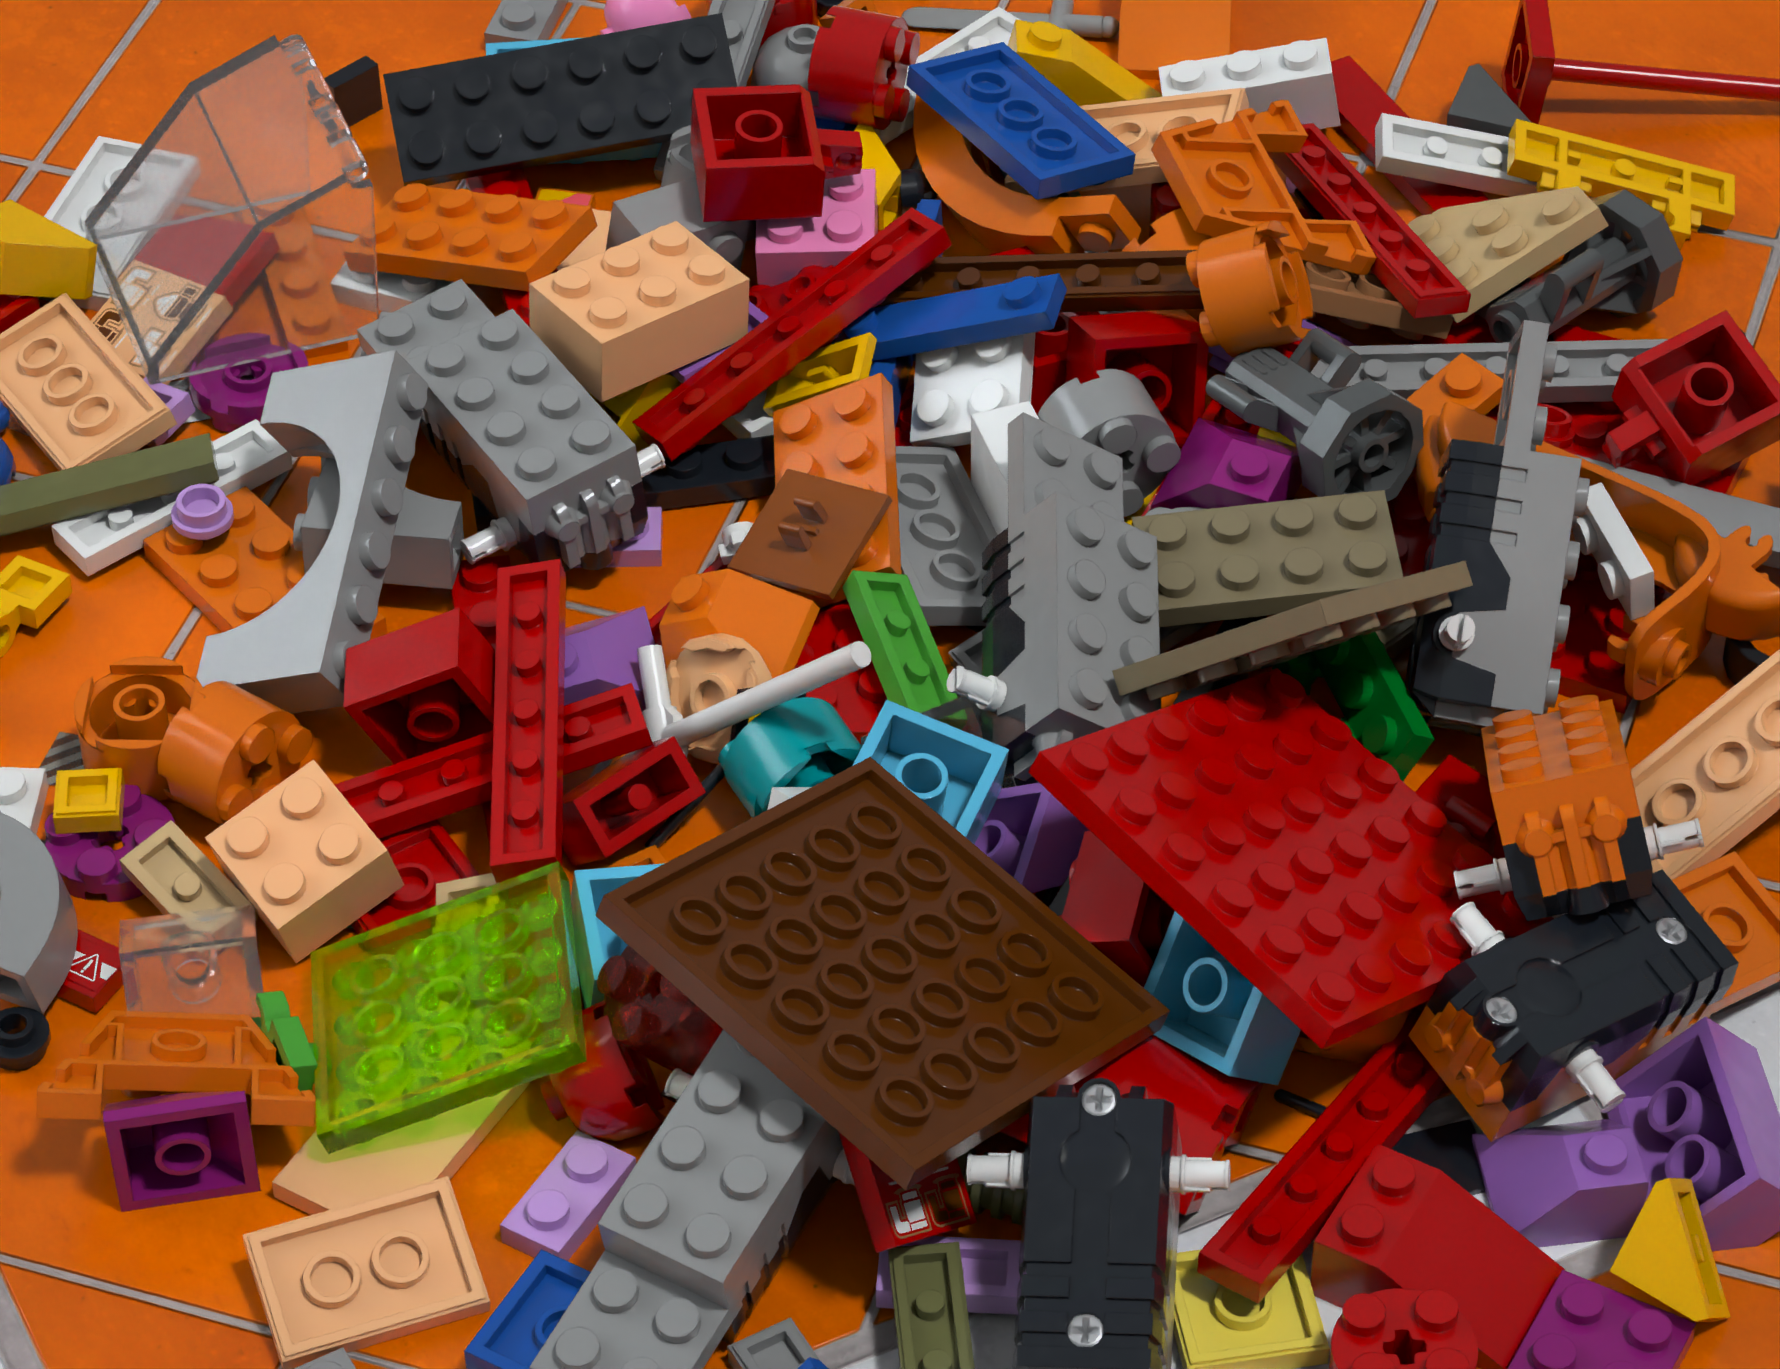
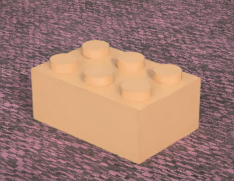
(640, 310)

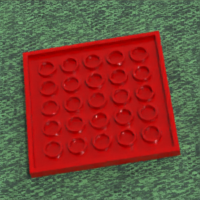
(1283, 849)

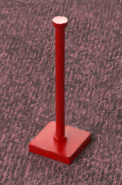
(1532, 66)

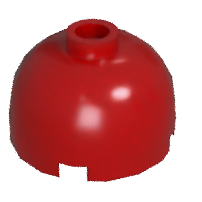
(611, 1092)

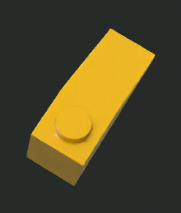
(1075, 65)

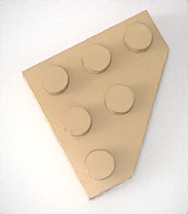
(1507, 239)

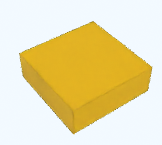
(89, 800)

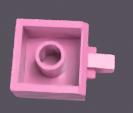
(845, 225)

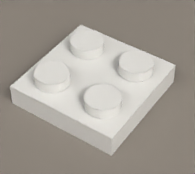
(968, 381)

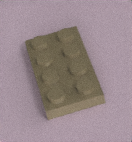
(1269, 555)

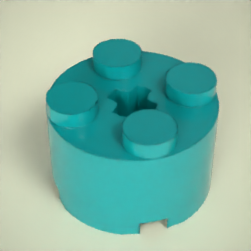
(787, 747)

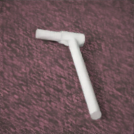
(665, 720)

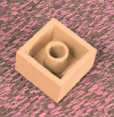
(305, 861)

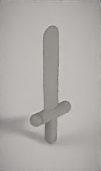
(1060, 15)

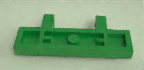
(1370, 697)

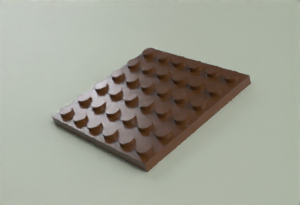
(883, 969)

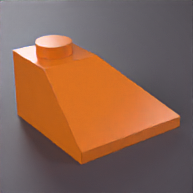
(742, 607)

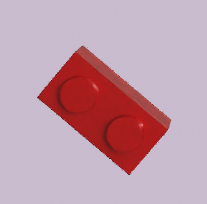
(627, 800)

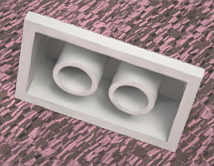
(1284, 72)

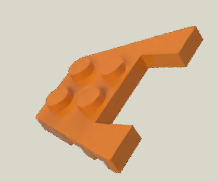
(1231, 184)
(176, 1053)

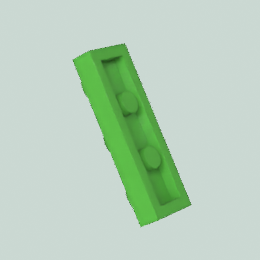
(898, 639)

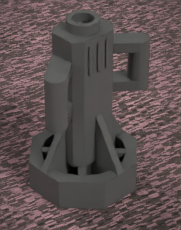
(1616, 271)
(1343, 434)

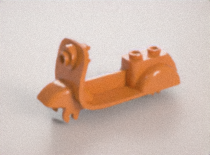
(1706, 574)

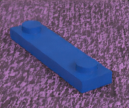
(961, 317)

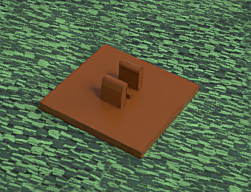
(810, 534)

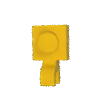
(28, 596)

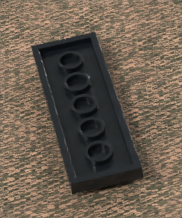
(554, 100)

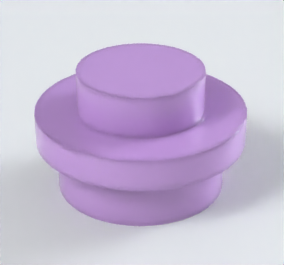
(202, 512)

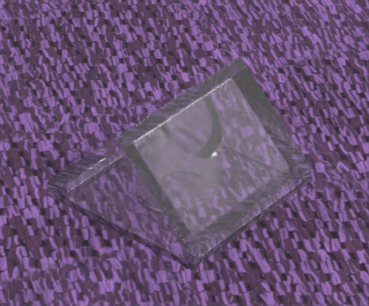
(193, 962)

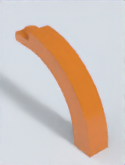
(1008, 218)

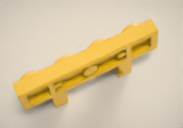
(1679, 190)

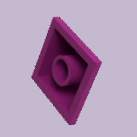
(1229, 469)
(180, 1148)

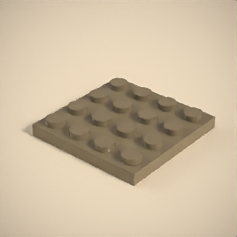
(1294, 632)

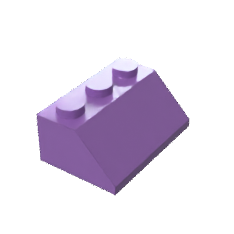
(1709, 1118)

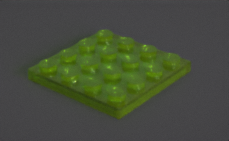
(445, 1008)

